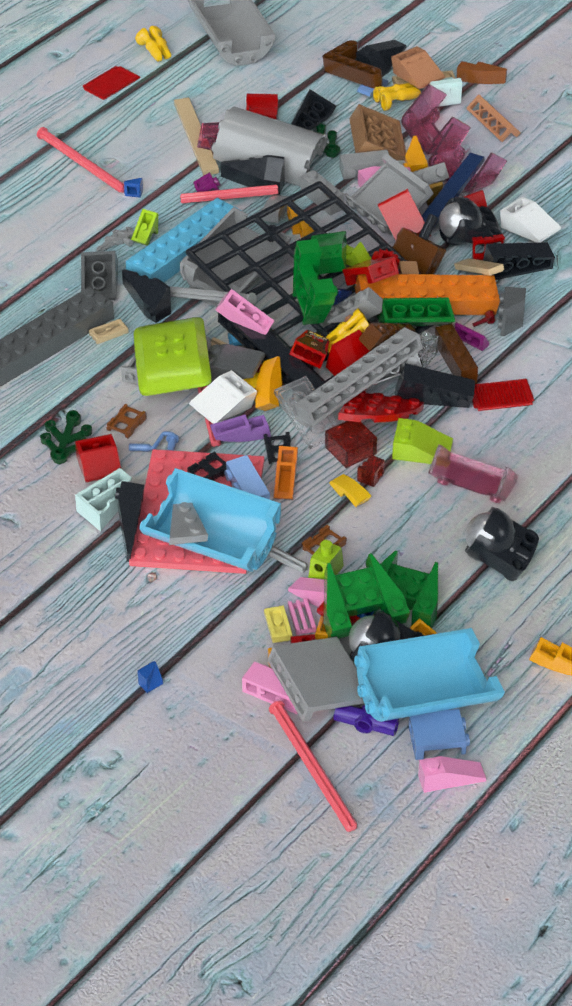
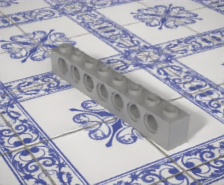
(358, 376)

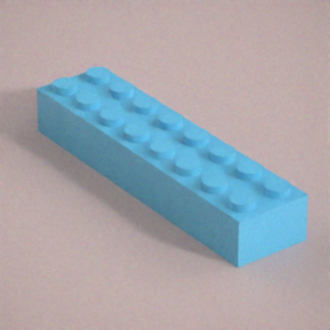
(163, 256)

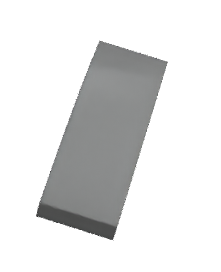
(275, 216)

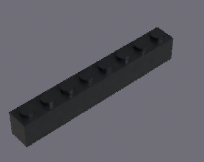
(291, 367)

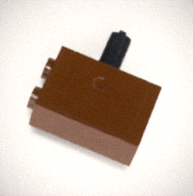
(420, 249)

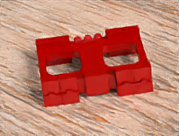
(486, 240)

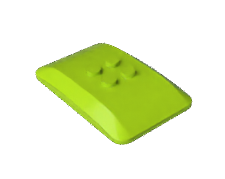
(172, 356)

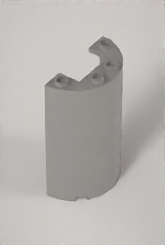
(236, 30)
(254, 135)
(199, 280)

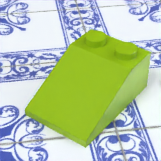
(417, 441)

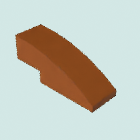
(481, 73)

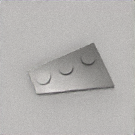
(186, 525)

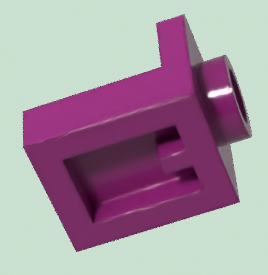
(206, 183)

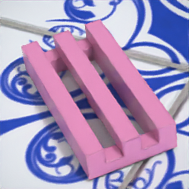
(299, 605)

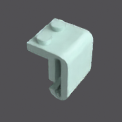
(452, 88)

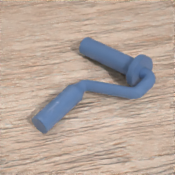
(171, 438)

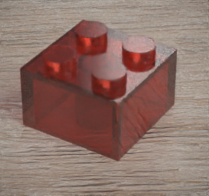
(350, 442)

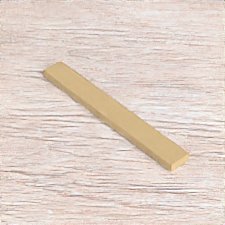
(192, 128)

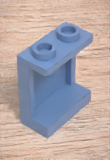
(438, 732)

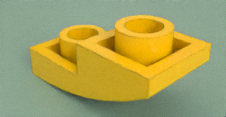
(353, 490)

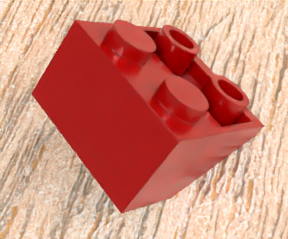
(97, 457)

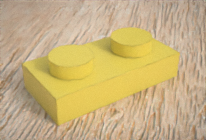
(278, 624)

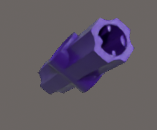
(365, 722)

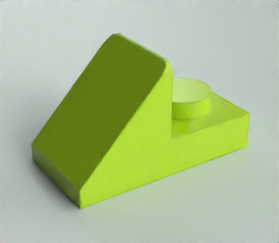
(145, 227)
(357, 254)

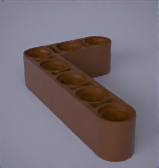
(342, 63)

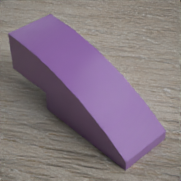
(241, 429)

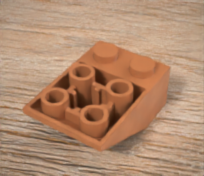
(416, 67)

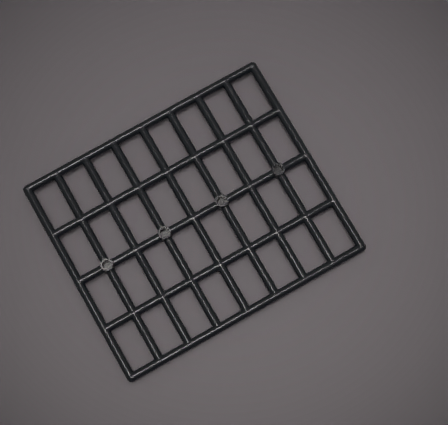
(272, 235)

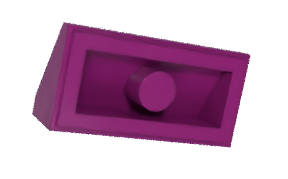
(471, 337)

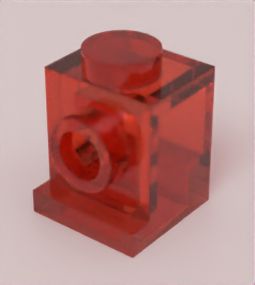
(371, 471)

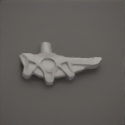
(117, 238)

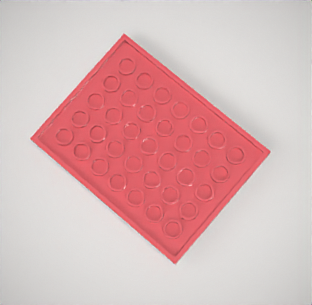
(159, 554)

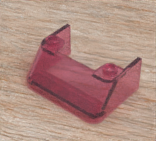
(421, 119)
(452, 154)
(472, 475)

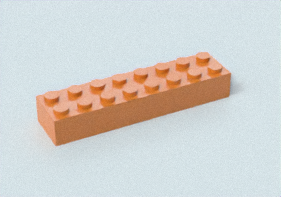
(466, 292)

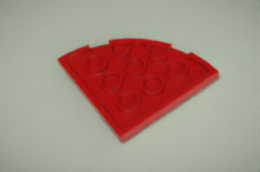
(379, 408)

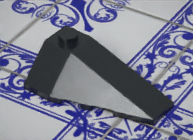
(380, 54)
(312, 111)
(256, 172)
(149, 294)
(129, 508)

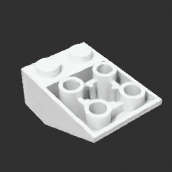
(528, 220)
(224, 398)

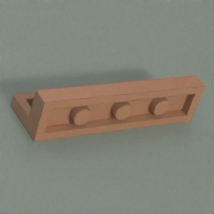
(493, 114)

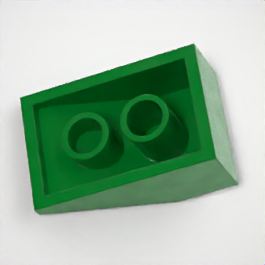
(333, 252)

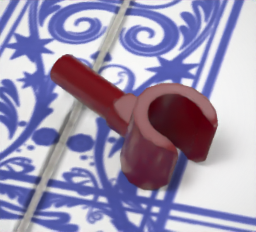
(489, 318)

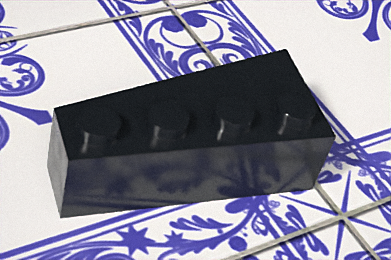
(519, 258)
(434, 387)

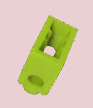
(325, 554)

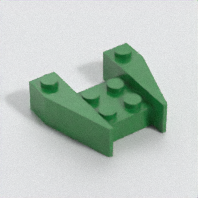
(313, 295)
(417, 587)
(360, 593)

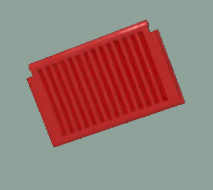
(110, 82)
(502, 395)

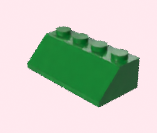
(417, 311)

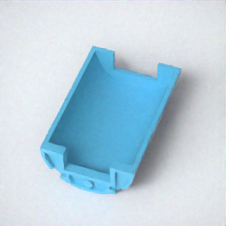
(236, 521)
(423, 675)

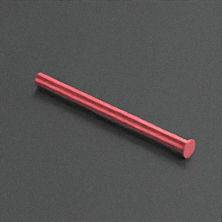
(43, 134)
(317, 772)

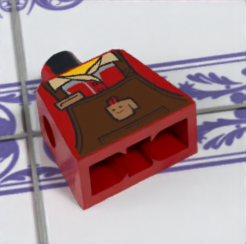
(310, 348)

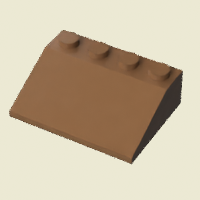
(376, 132)

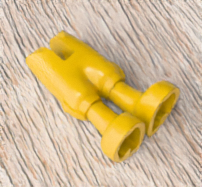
(154, 42)
(397, 91)
(343, 329)

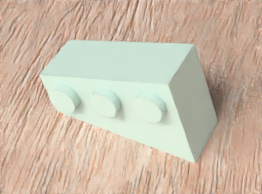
(98, 501)

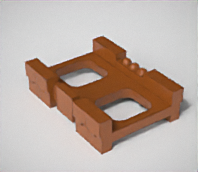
(132, 423)
(318, 538)

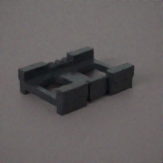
(271, 449)
(205, 465)

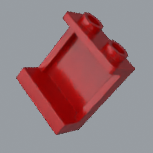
(263, 104)
(374, 269)

